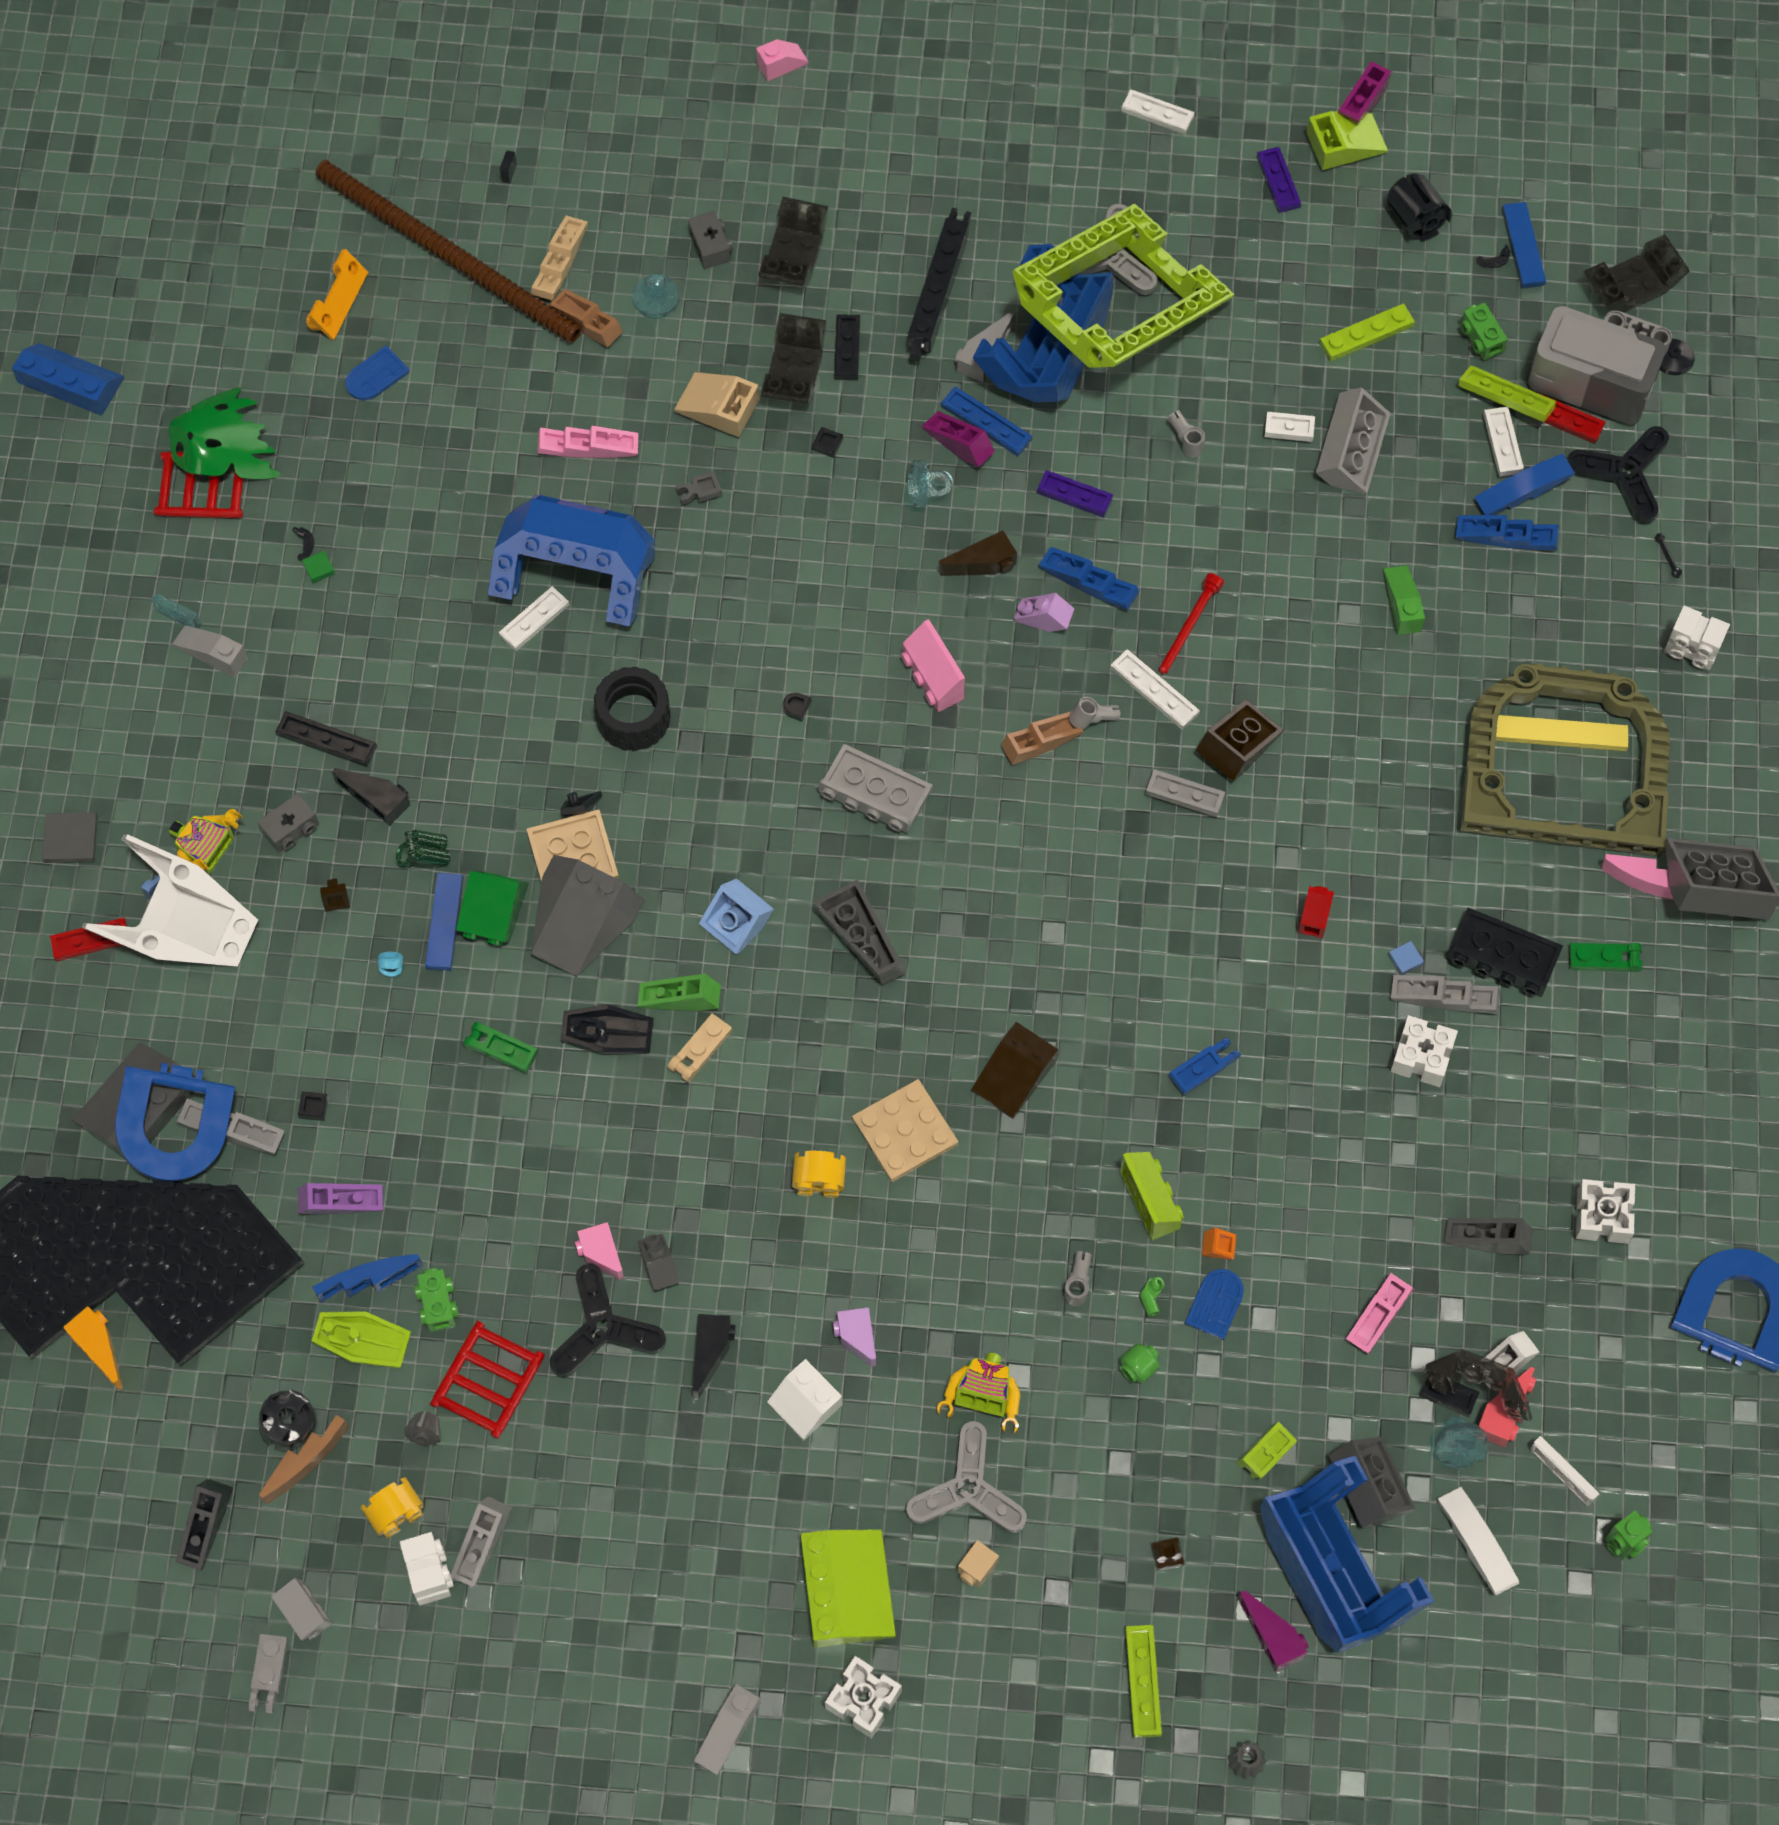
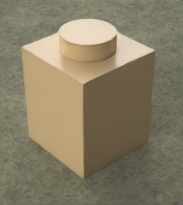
(977, 1564)

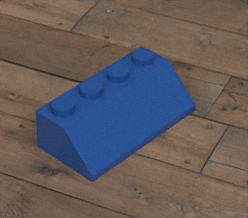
(67, 377)

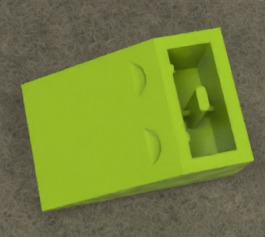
(1342, 140)

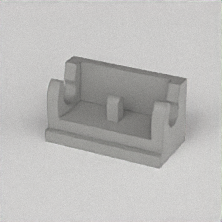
(301, 1609)

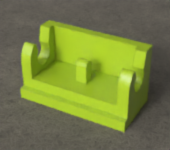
(1266, 1450)

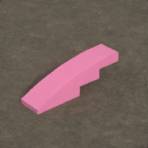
(591, 443)

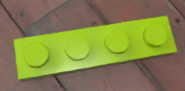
(1367, 332)
(1507, 393)
(1143, 1681)

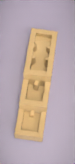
(559, 258)

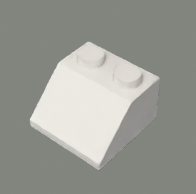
(805, 1399)

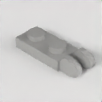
(268, 1670)

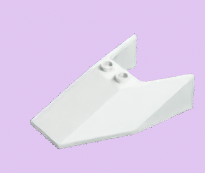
(186, 916)

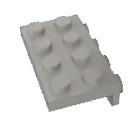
(875, 789)

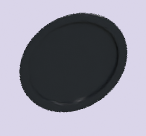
(1678, 358)

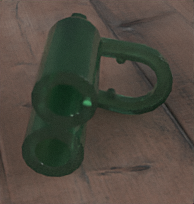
(424, 848)

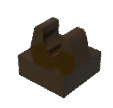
(334, 895)
(1167, 1554)

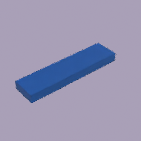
(1524, 245)
(980, 416)
(444, 921)

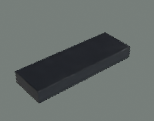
(847, 347)

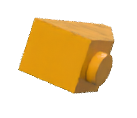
(94, 1339)

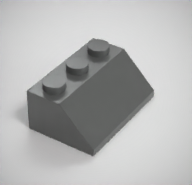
(1384, 1493)

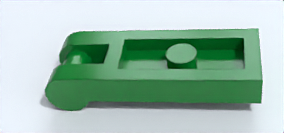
(1605, 957)
(501, 1047)

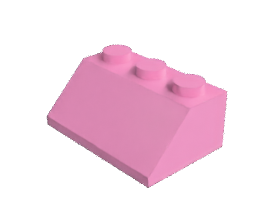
(933, 667)

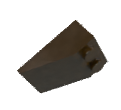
(1238, 740)
(1015, 1070)

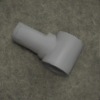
(1187, 433)
(1089, 711)
(1078, 1278)

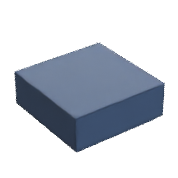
(1406, 958)

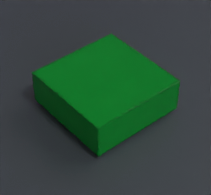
(318, 566)

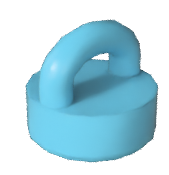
(390, 960)

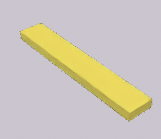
(1562, 733)

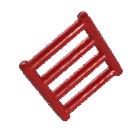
(187, 509)
(508, 1404)

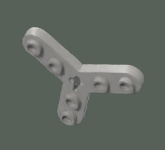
(1126, 266)
(984, 1499)

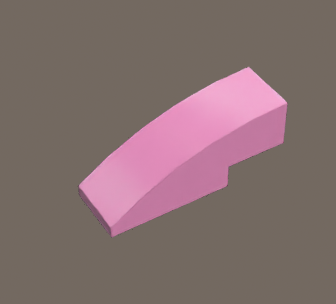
(1638, 874)
(1380, 1313)

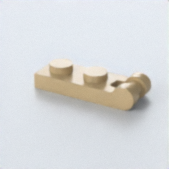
(700, 1047)

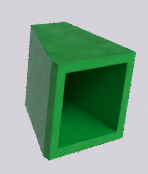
(491, 906)

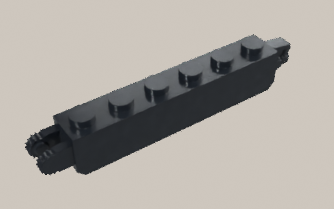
(938, 284)

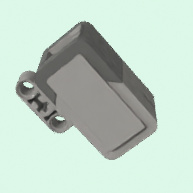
(1600, 362)

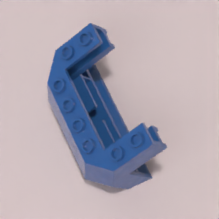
(1042, 364)
(575, 537)
(1327, 1564)

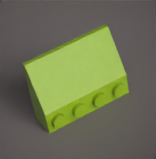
(847, 1586)

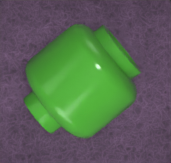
(1139, 1363)

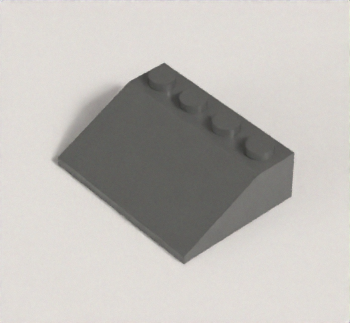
(1720, 879)
(163, 1101)

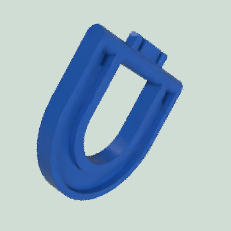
(131, 1114)
(1700, 1292)

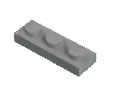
(1185, 793)

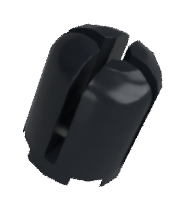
(1418, 206)
(276, 1409)

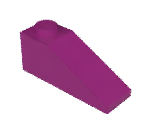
(1366, 92)
(959, 437)
(1275, 1634)

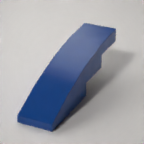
(1525, 484)
(1501, 532)
(1089, 579)
(376, 1273)

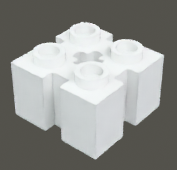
(1696, 638)
(1418, 1037)
(1616, 1222)
(425, 1569)
(860, 1680)

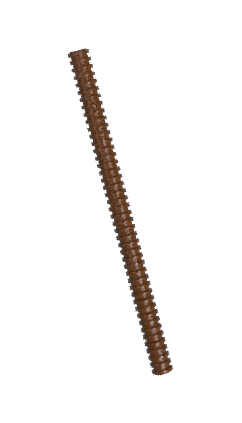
(448, 251)

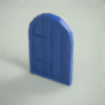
(375, 374)
(1216, 1303)

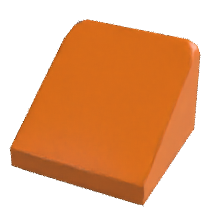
(1219, 1244)

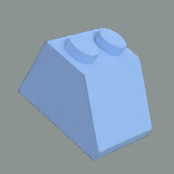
(735, 915)

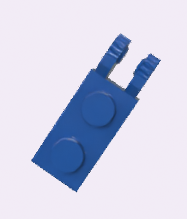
(1202, 1067)

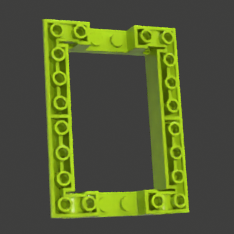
(1132, 229)

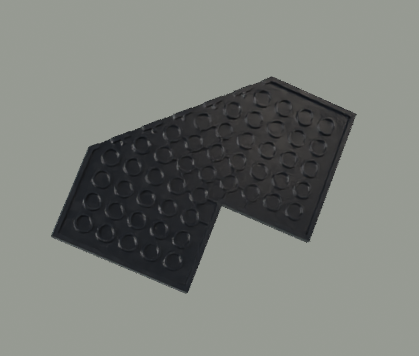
(172, 1251)

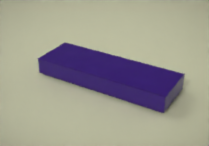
(1278, 179)
(1074, 493)

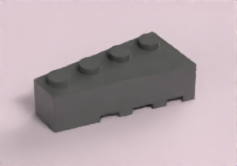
(857, 925)

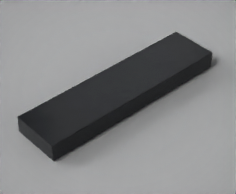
(326, 739)

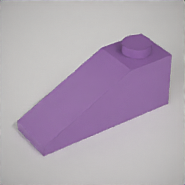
(339, 1198)

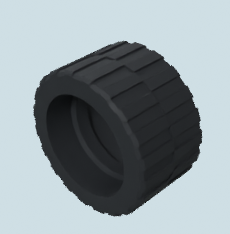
(632, 682)

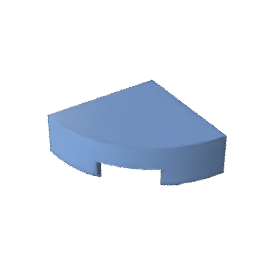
(149, 887)

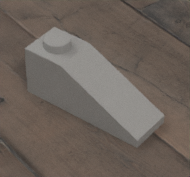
(965, 363)
(212, 649)
(480, 1540)
(727, 1729)

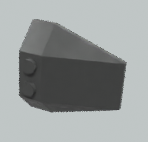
(580, 914)

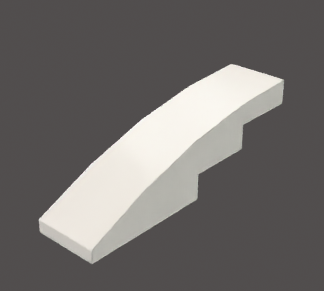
(1478, 1541)

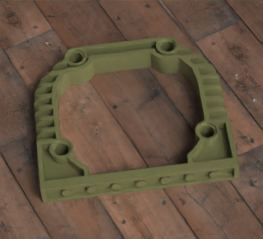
(1490, 813)

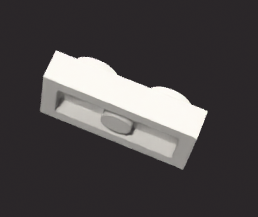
(1289, 426)

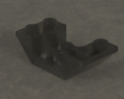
(795, 242)
(1640, 277)
(795, 359)
(1447, 1372)

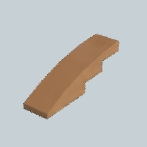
(296, 1467)

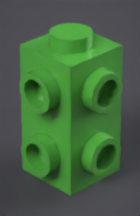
(1483, 331)
(434, 1292)
(1629, 1536)

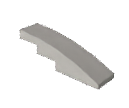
(1443, 994)
(240, 1131)

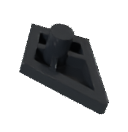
(579, 805)

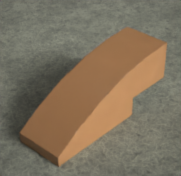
(587, 314)
(1039, 738)

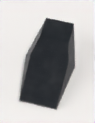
(607, 1030)

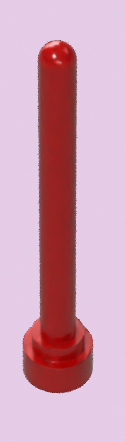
(1211, 585)

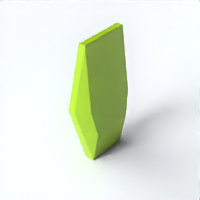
(361, 1338)

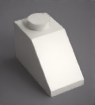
(1514, 1351)

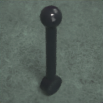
(1676, 572)

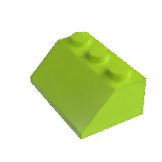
(1151, 1194)

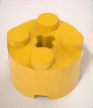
(818, 1173)
(392, 1508)

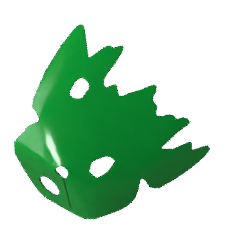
(237, 438)

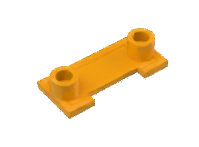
(332, 313)

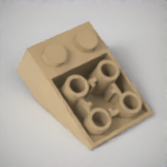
(719, 401)

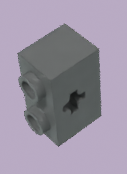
(709, 239)
(276, 824)

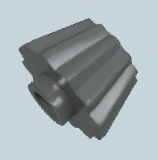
(423, 1429)
(1243, 1768)

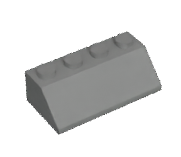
(1353, 441)

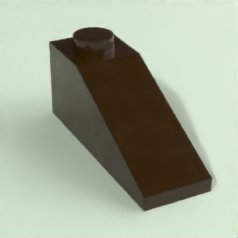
(985, 557)

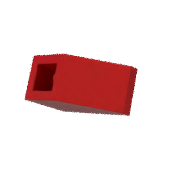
(1316, 911)

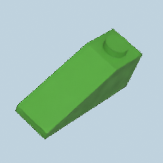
(1404, 600)
(680, 993)

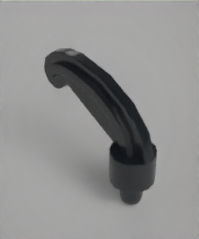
(1495, 261)
(308, 542)

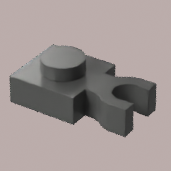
(702, 487)

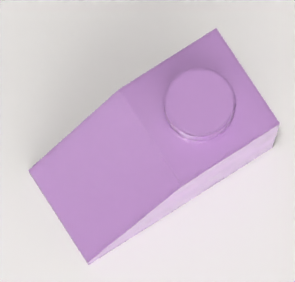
(856, 1333)

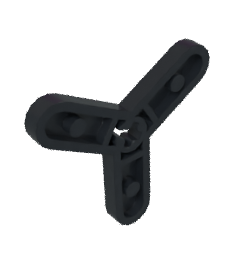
(1636, 458)
(620, 1330)

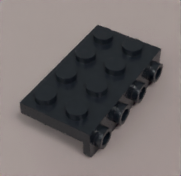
(1504, 952)

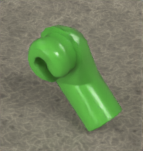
(1150, 1293)

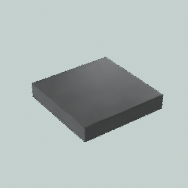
(70, 837)

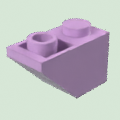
(1045, 612)

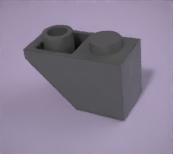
(658, 1261)

